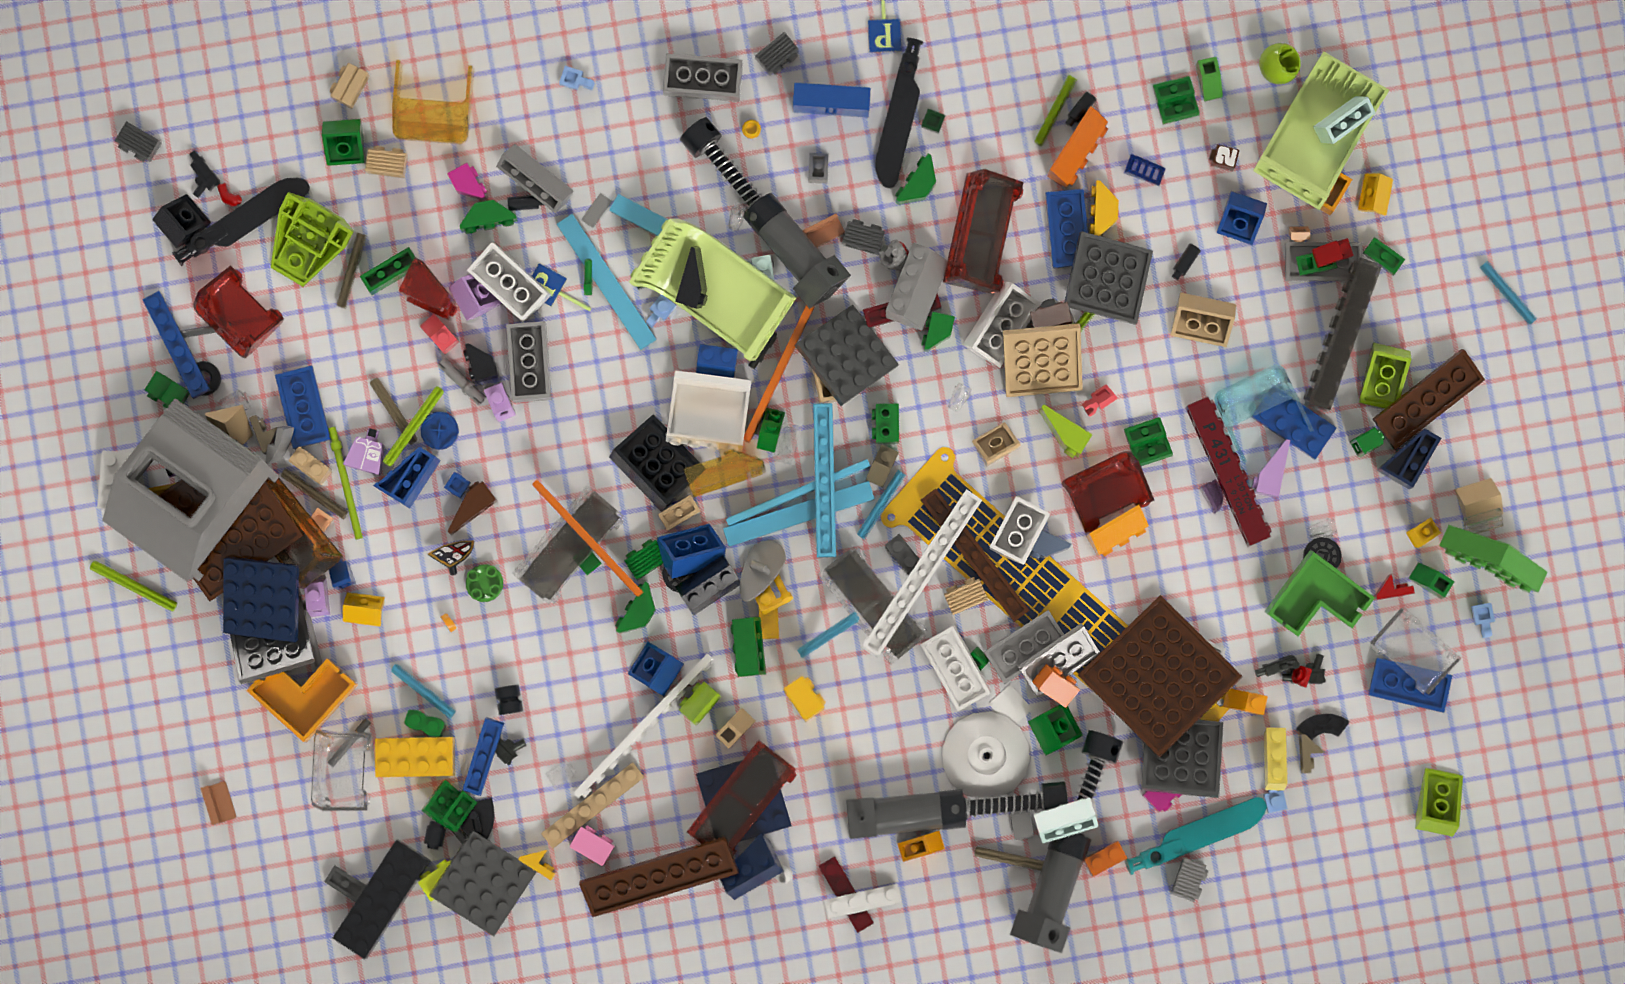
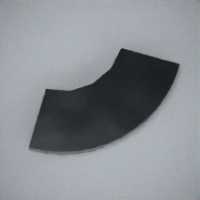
(1322, 724)

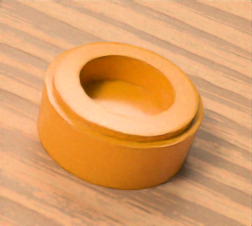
(448, 622)

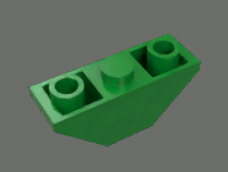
(919, 183)
(487, 216)
(638, 611)

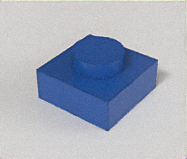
(457, 485)

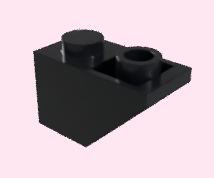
(482, 364)

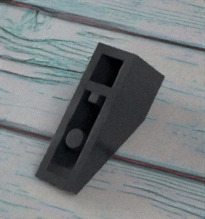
(693, 283)

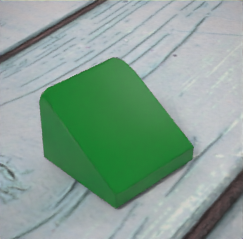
(590, 564)
(979, 658)

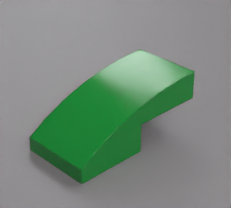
(1307, 265)

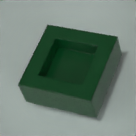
(933, 121)

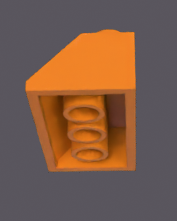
(1078, 147)

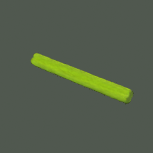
(413, 426)
(133, 586)

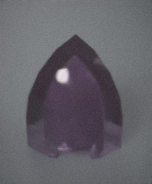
(1213, 494)

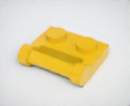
(767, 599)

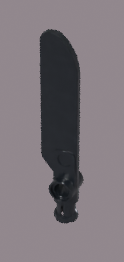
(898, 119)
(243, 219)

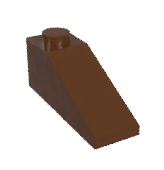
(474, 503)

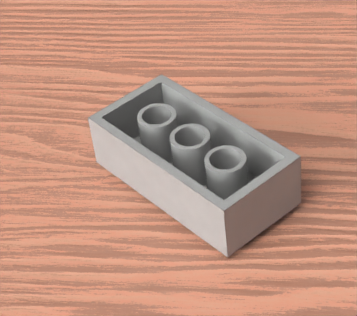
(702, 77)
(529, 362)

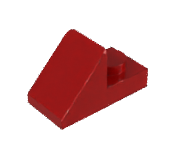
(1332, 252)
(1388, 591)

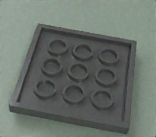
(1108, 278)
(846, 355)
(265, 657)
(1189, 765)
(482, 883)

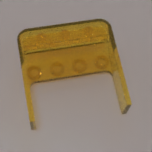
(429, 118)
(723, 472)

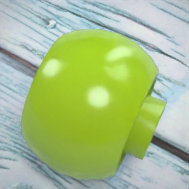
(1279, 63)

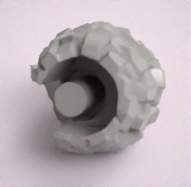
(894, 255)

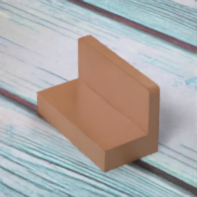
(825, 231)
(218, 803)

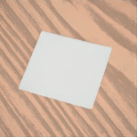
(1010, 704)

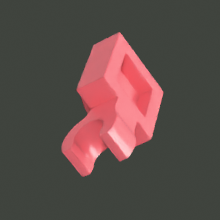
(1100, 398)

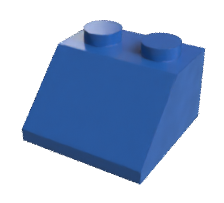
(1241, 218)
(717, 361)
(655, 668)

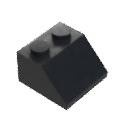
(181, 220)

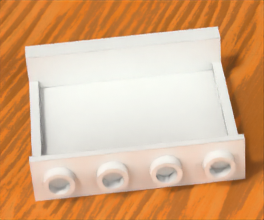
(708, 411)

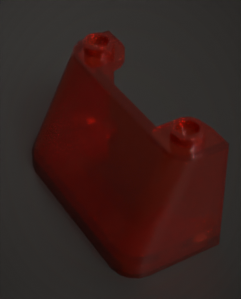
(427, 291)
(228, 302)
(1107, 489)

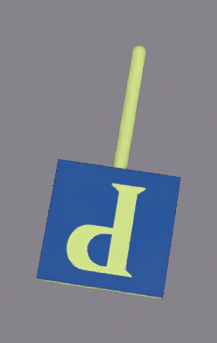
(884, 33)
(553, 283)

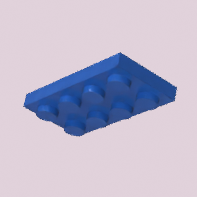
(1065, 220)
(303, 406)
(1289, 424)
(1396, 685)

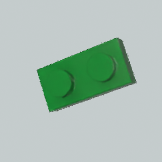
(1383, 255)

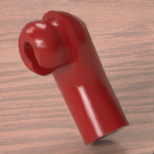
(228, 198)

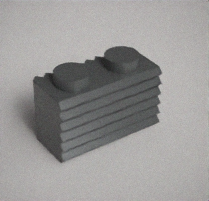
(777, 54)
(138, 142)
(863, 237)
(902, 553)

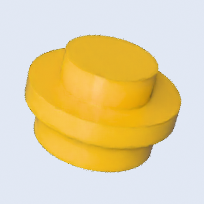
(751, 129)

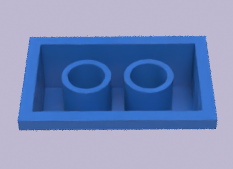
(690, 550)

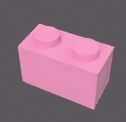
(592, 845)

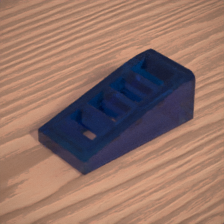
(1133, 158)

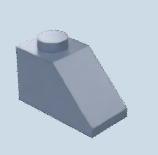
(1048, 545)

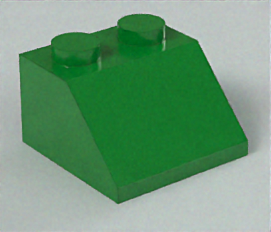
(343, 142)
(1055, 729)

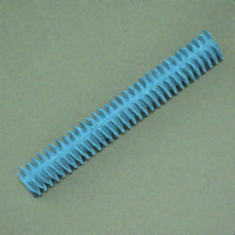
(1503, 287)
(864, 530)
(828, 634)
(421, 690)

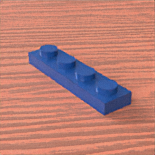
(483, 756)

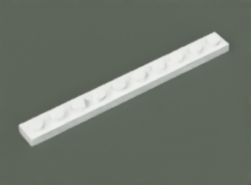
(921, 573)
(638, 733)

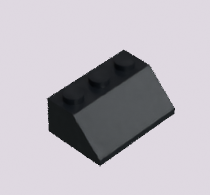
(708, 585)

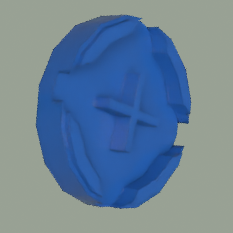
(439, 430)

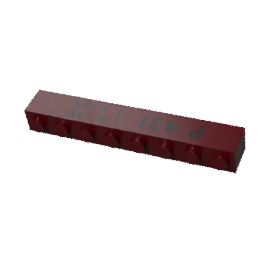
(1227, 471)

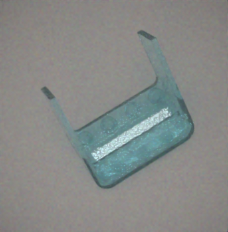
(1255, 396)

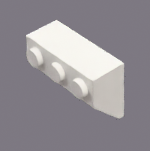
(1019, 530)

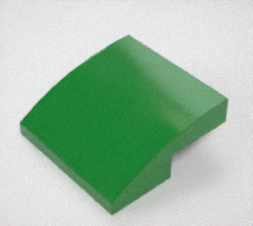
(1176, 100)
(1148, 441)
(449, 806)

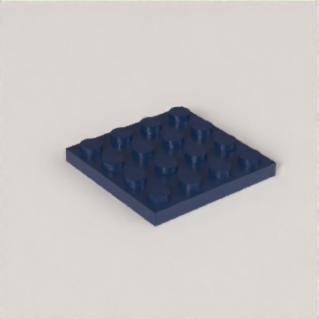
(261, 599)
(773, 817)

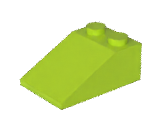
(1384, 375)
(1068, 434)
(699, 703)
(1439, 802)

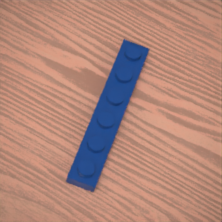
(176, 344)

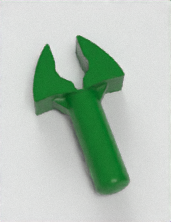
(588, 281)

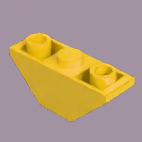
(1104, 209)

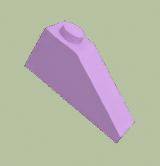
(1270, 477)

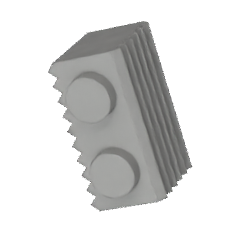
(1189, 879)

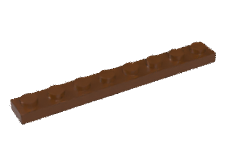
(978, 559)

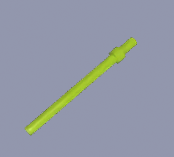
(336, 446)

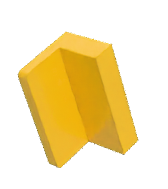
(1375, 193)
(363, 609)

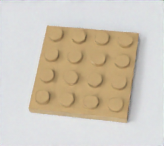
(1042, 360)

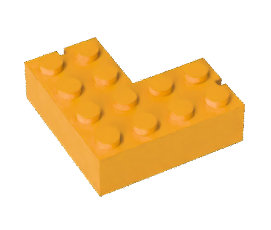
(306, 706)

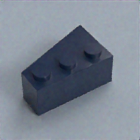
(1411, 459)
(755, 866)

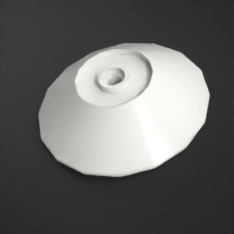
(965, 750)

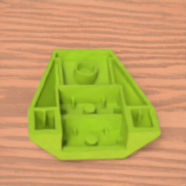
(307, 238)

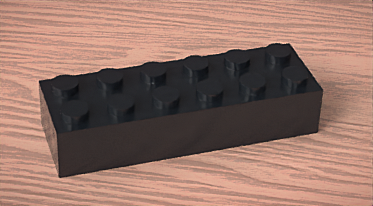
(381, 899)

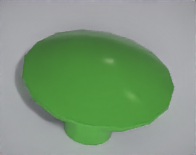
(484, 583)

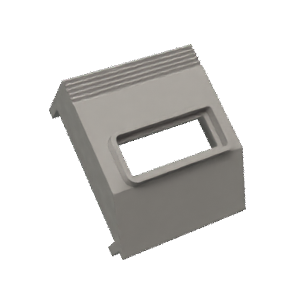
(207, 462)

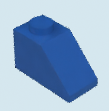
(341, 575)

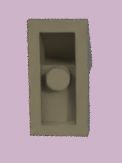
(264, 438)
(882, 466)
(1307, 747)

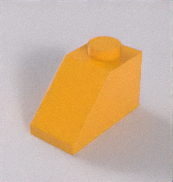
(1245, 701)
(921, 846)

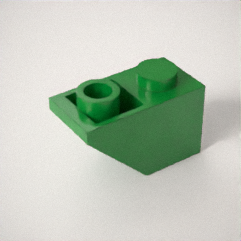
(939, 330)
(770, 430)
(1431, 580)

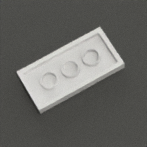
(956, 668)

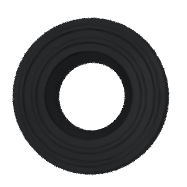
(214, 373)

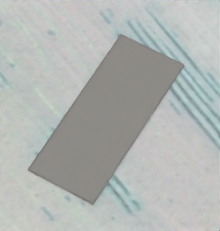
(596, 210)

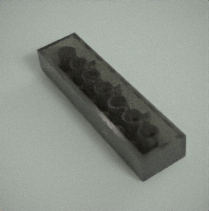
(1343, 334)

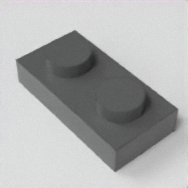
(345, 883)

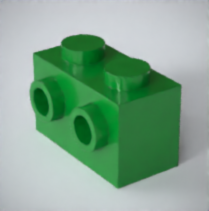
(886, 423)

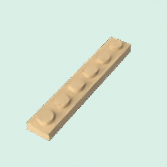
(592, 805)

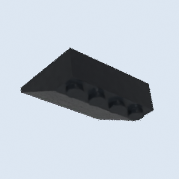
(654, 463)

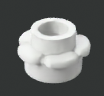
(785, 876)

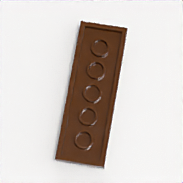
(1428, 399)

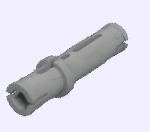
(467, 386)

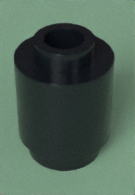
(434, 835)

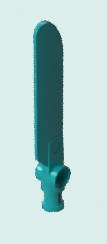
(1202, 833)

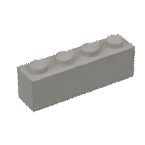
(534, 178)

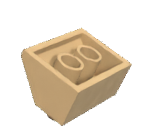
(1203, 319)

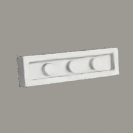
(861, 901)

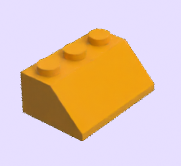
(1118, 531)

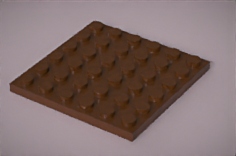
(256, 534)
(1160, 676)

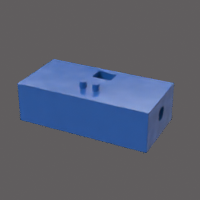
(831, 100)

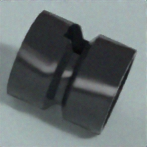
(508, 699)

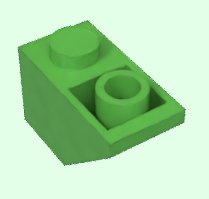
(1209, 78)

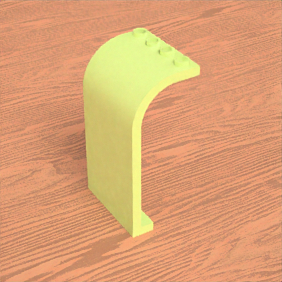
(1295, 154)
(741, 299)

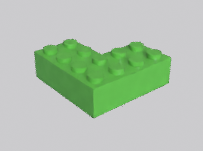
(1495, 557)
(1317, 585)

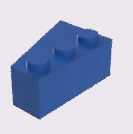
(409, 477)

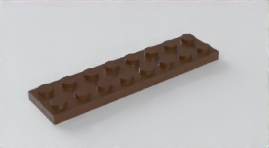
(658, 877)

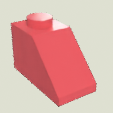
(439, 334)

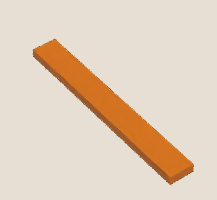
(777, 374)
(587, 538)

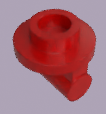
(1301, 676)

